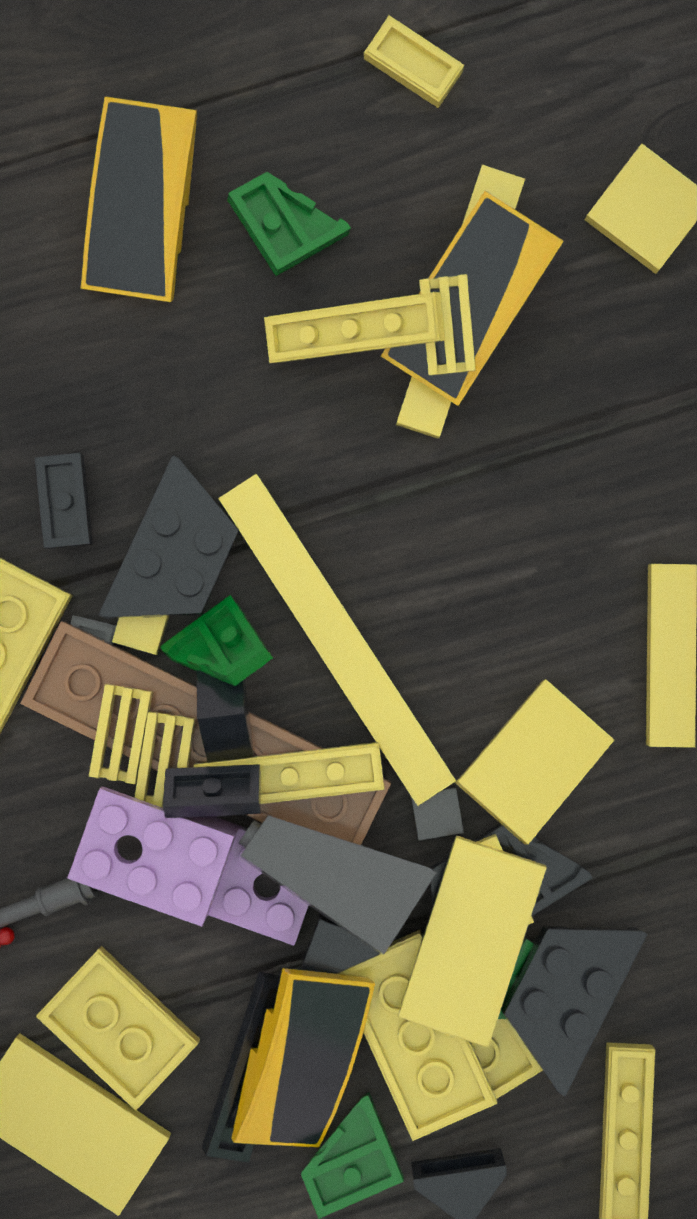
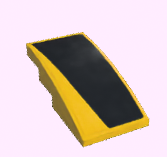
(138, 199)
(503, 263)
(302, 1058)

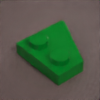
(283, 222)
(220, 644)
(352, 1162)

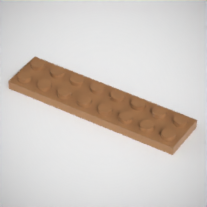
(71, 691)

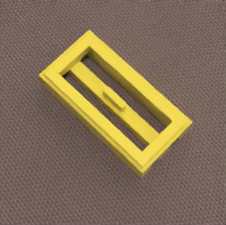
(451, 366)
(170, 721)
(113, 772)

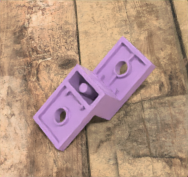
(184, 868)

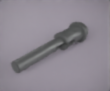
(48, 900)

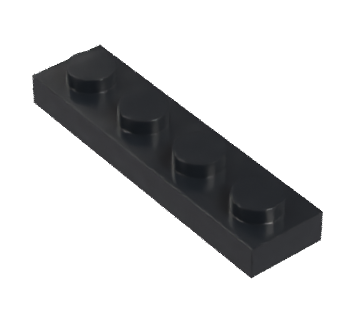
(220, 1129)

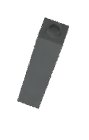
(345, 882)

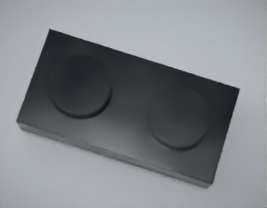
(63, 501)
(212, 791)

